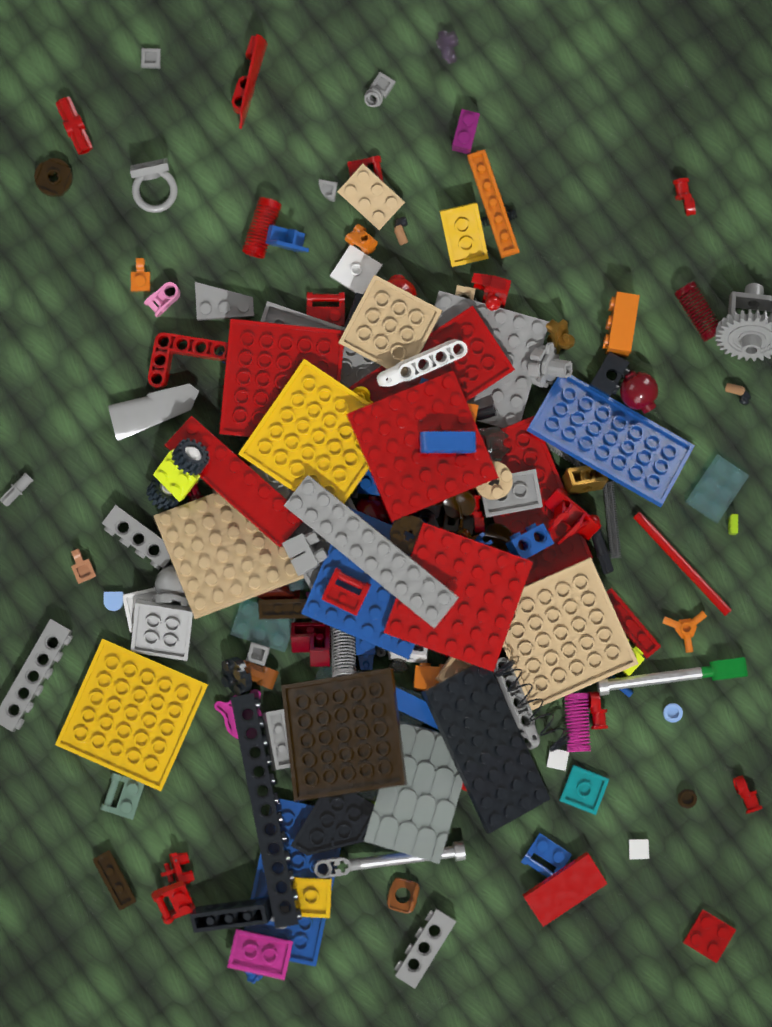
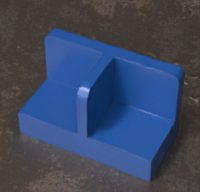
(286, 238)

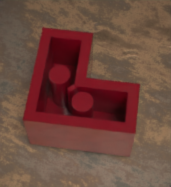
(312, 638)

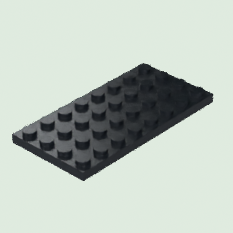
(486, 746)

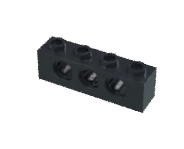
(231, 914)

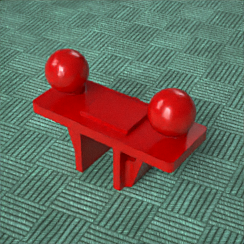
(494, 288)
(572, 514)

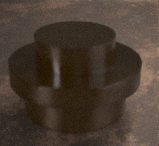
(687, 798)

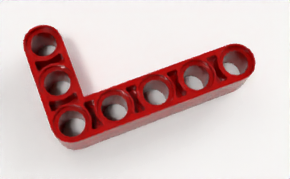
(173, 348)

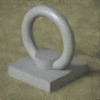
(150, 171)

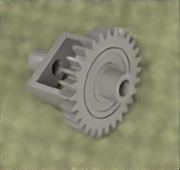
(748, 333)

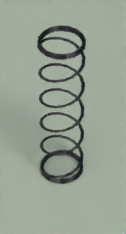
(562, 740)

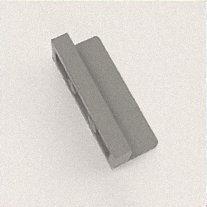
(277, 739)

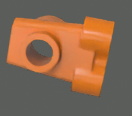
(361, 239)

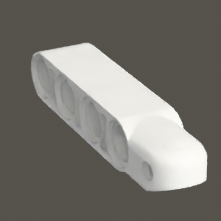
(394, 376)

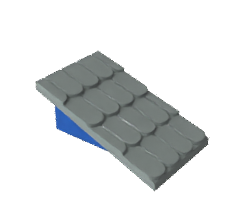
(419, 814)

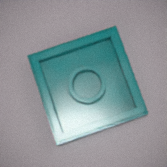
(584, 789)

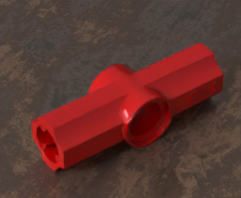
(74, 125)

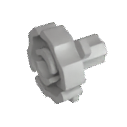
(547, 366)

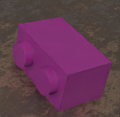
(465, 131)

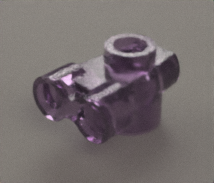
(446, 43)

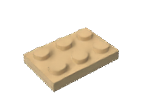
(371, 196)

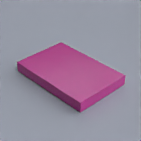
(260, 954)

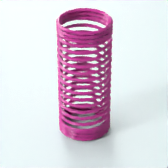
(577, 744)

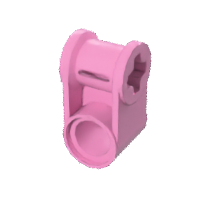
(162, 299)

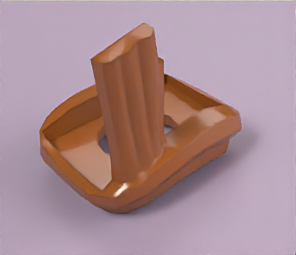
(410, 905)

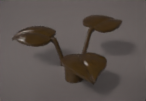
(464, 505)

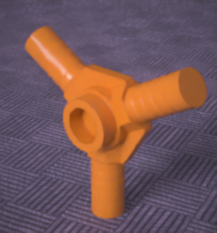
(685, 628)

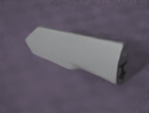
(153, 409)

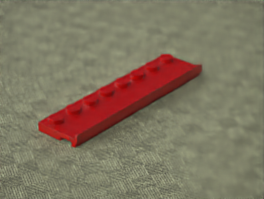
(240, 485)

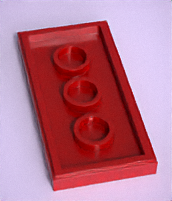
(565, 889)

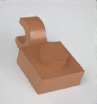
(82, 569)

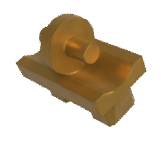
(559, 335)

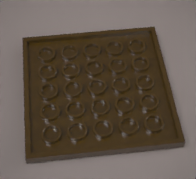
(344, 735)

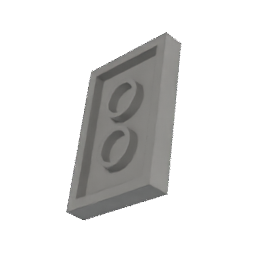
(522, 496)

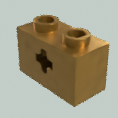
(582, 480)

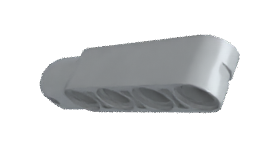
(527, 729)

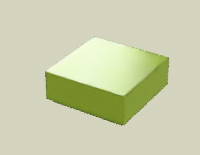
(733, 524)

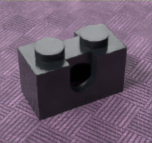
(611, 364)

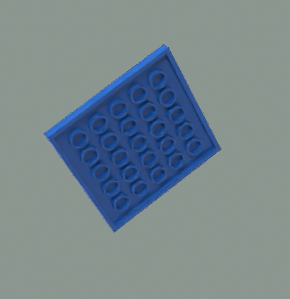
(375, 608)

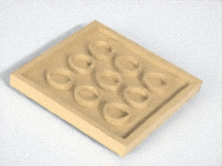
(389, 324)

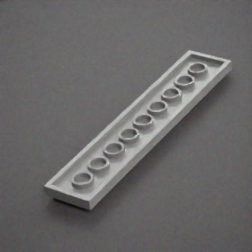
(371, 551)

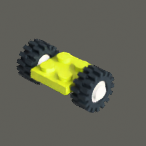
(177, 474)

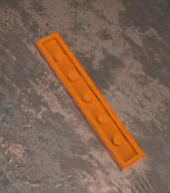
(493, 203)

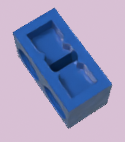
(530, 545)

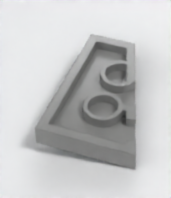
(221, 304)

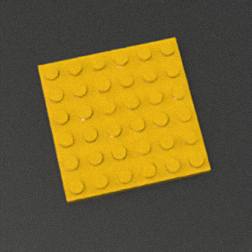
(310, 435)
(131, 715)

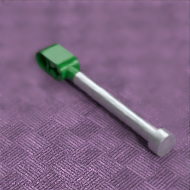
(717, 671)

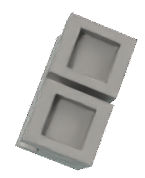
(311, 557)

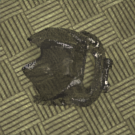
(493, 440)

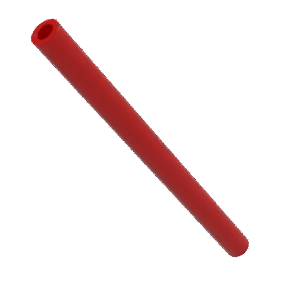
(682, 563)

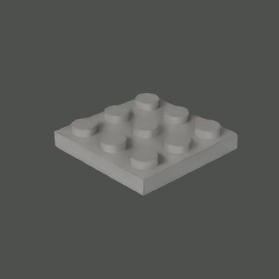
(161, 630)

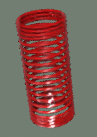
(253, 249)

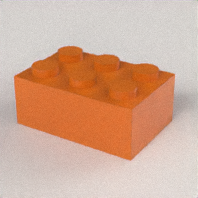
(621, 324)

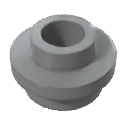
(369, 99)

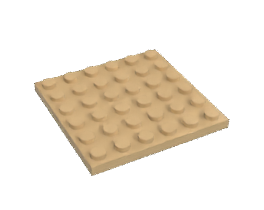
(221, 555)
(566, 635)

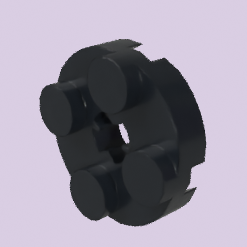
(235, 676)

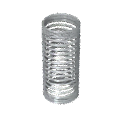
(342, 671)

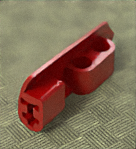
(255, 53)

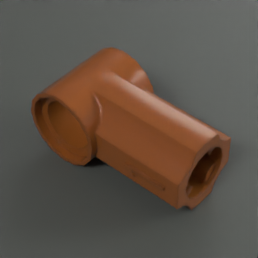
(262, 675)

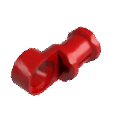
(682, 193)
(478, 517)
(598, 714)
(750, 798)

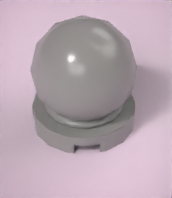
(169, 588)

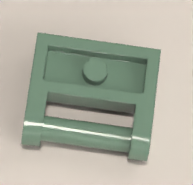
(128, 799)

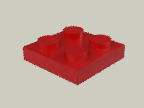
(709, 936)

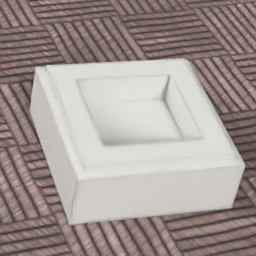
(557, 759)
(639, 849)

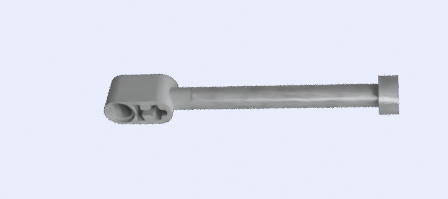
(456, 851)

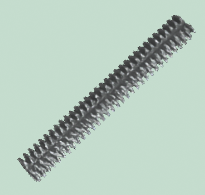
(611, 521)

